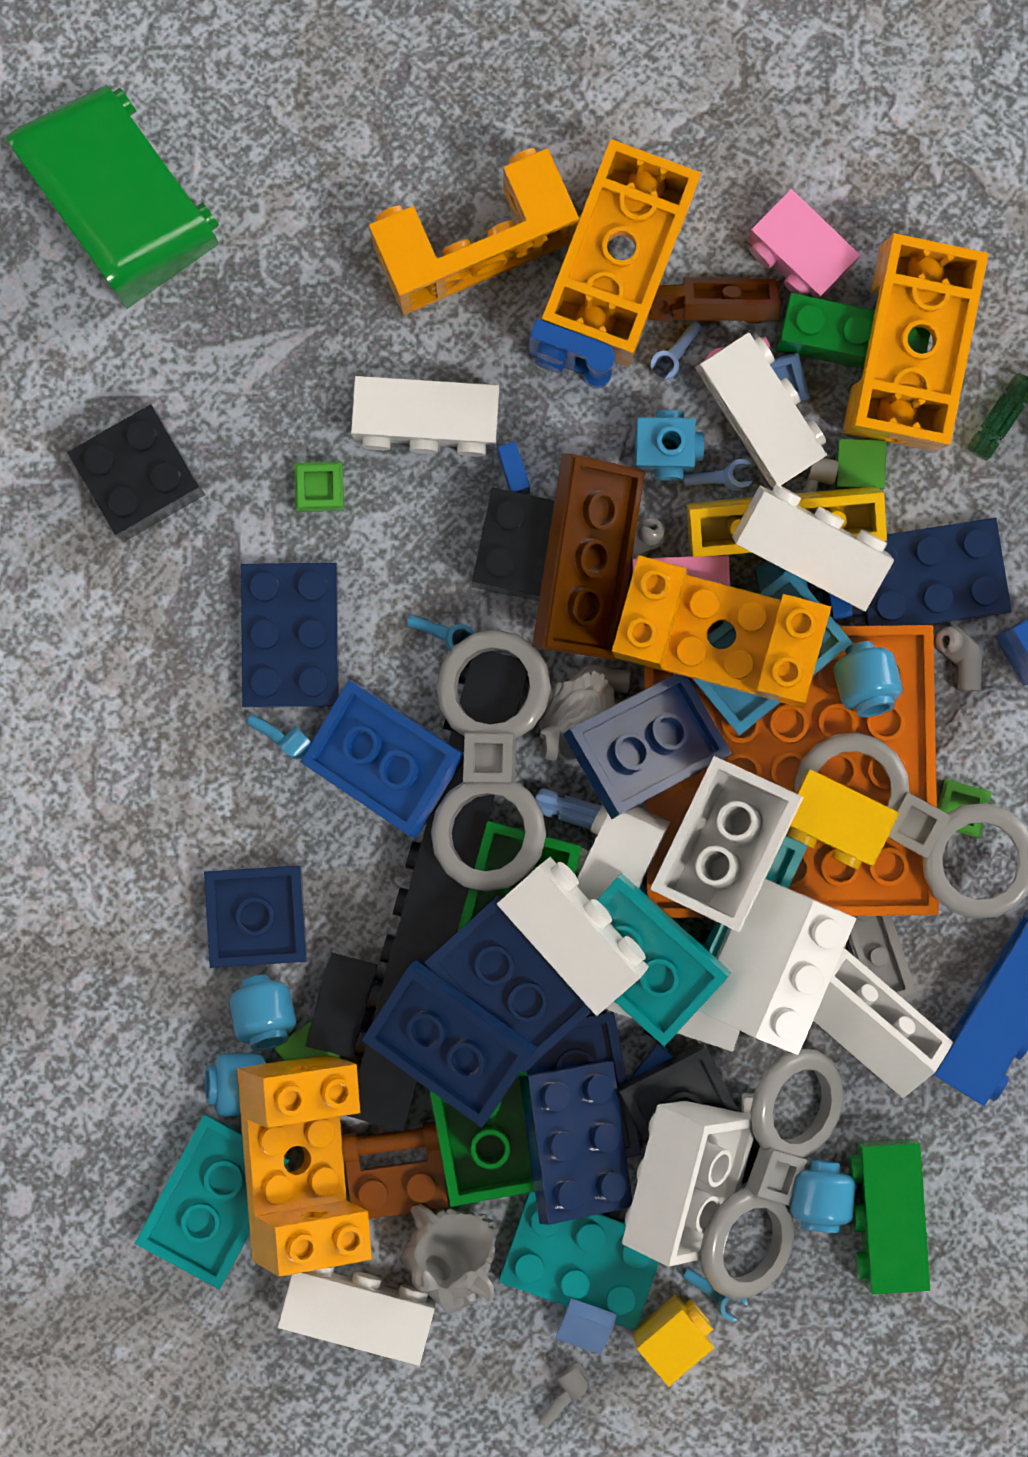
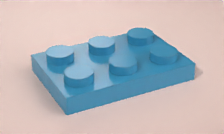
(744, 709)

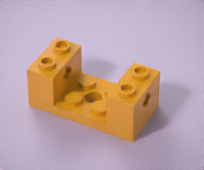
(631, 198)
(544, 225)
(905, 393)
(669, 623)
(300, 1215)

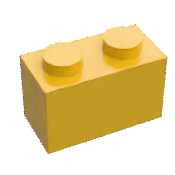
(841, 819)
(674, 1338)

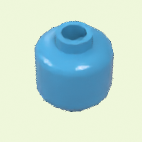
(868, 679)
(262, 1012)
(223, 1084)
(823, 1197)

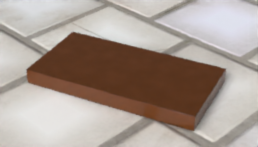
(588, 556)

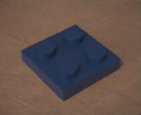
(255, 916)

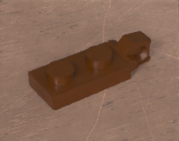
(718, 300)

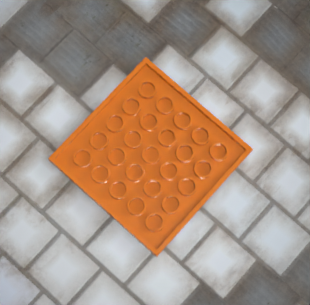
(788, 733)

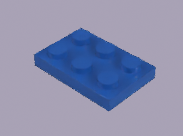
(382, 758)

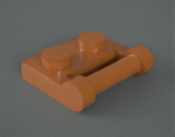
(400, 1186)

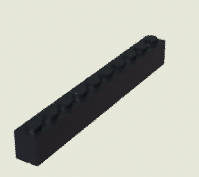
(434, 900)

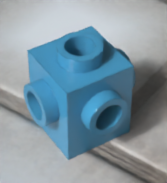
(669, 427)

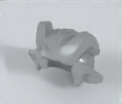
(570, 705)
(451, 1256)

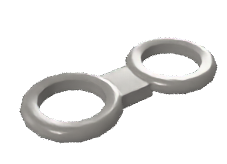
(490, 760)
(928, 829)
(772, 1174)

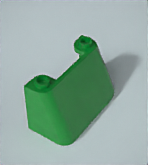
(114, 192)

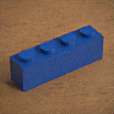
(992, 1026)

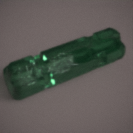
(1000, 418)

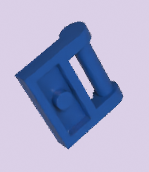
(562, 348)

